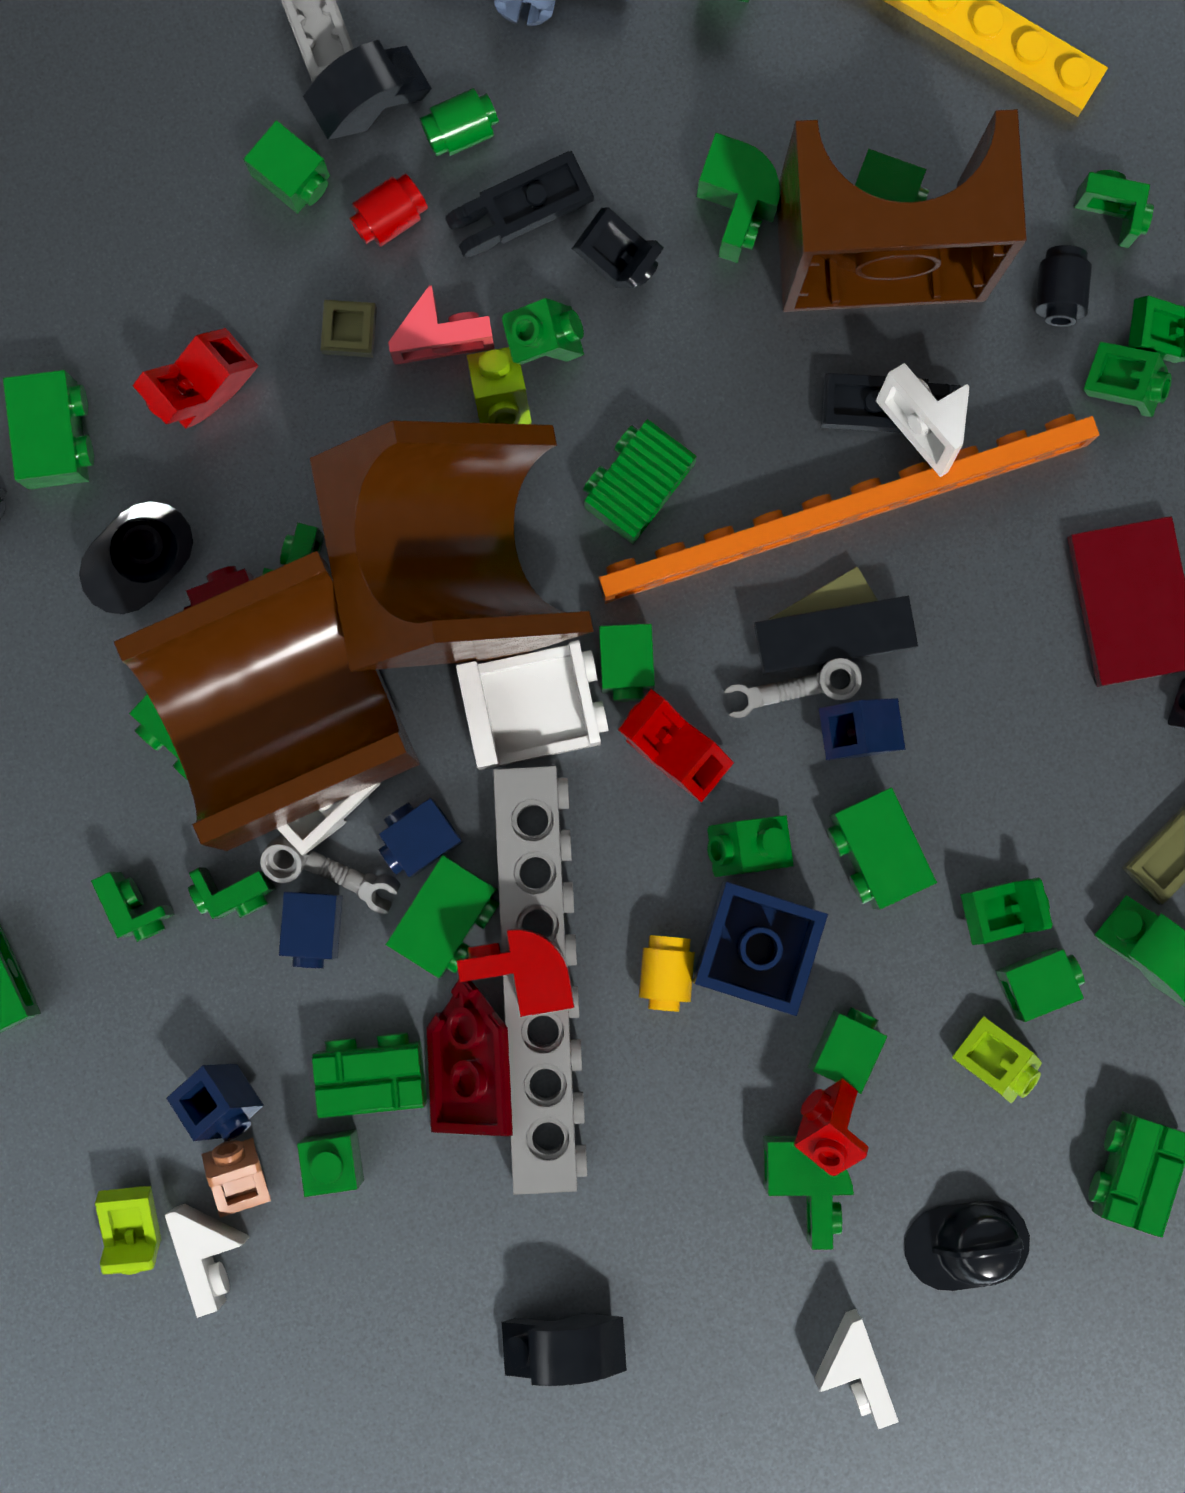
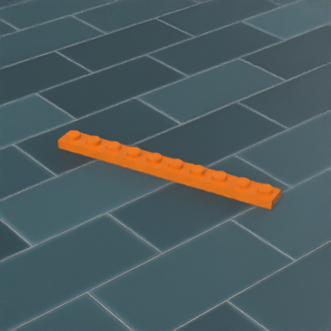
(824, 514)

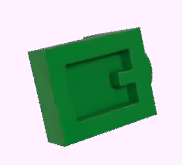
(1129, 377)
(121, 902)

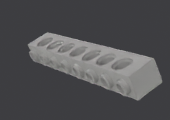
(533, 1167)

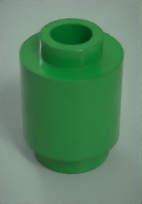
(459, 123)

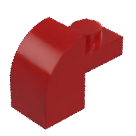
(198, 381)
(675, 746)
(537, 967)

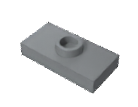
(318, 32)

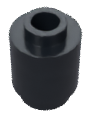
(1064, 285)

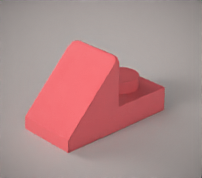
(423, 337)

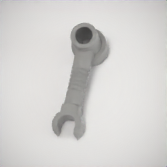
(796, 688)
(284, 863)

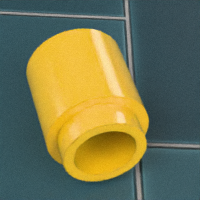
(666, 972)

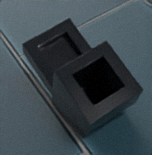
(362, 84)
(564, 1351)

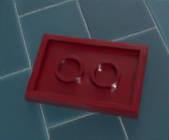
(1131, 599)

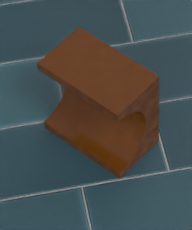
(874, 252)
(428, 544)
(267, 703)

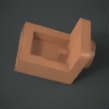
(235, 1176)

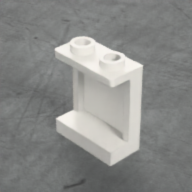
(531, 705)

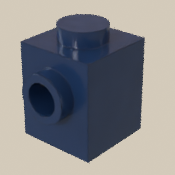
(862, 728)
(417, 837)
(310, 928)
(215, 1102)

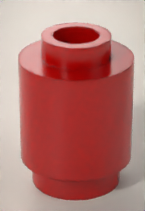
(388, 210)

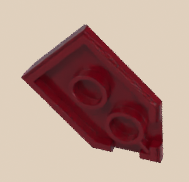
(469, 1067)

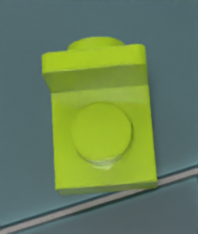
(999, 1061)

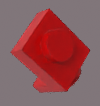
(824, 1129)

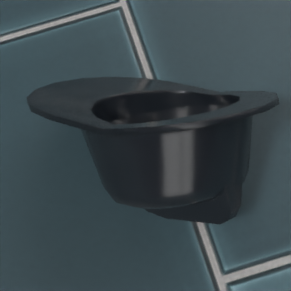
(135, 557)
(967, 1245)

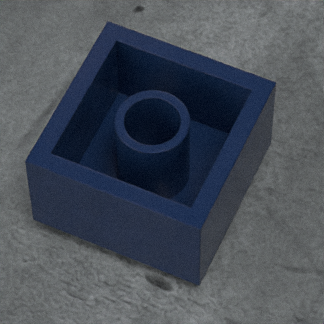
(759, 948)

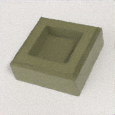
(348, 328)

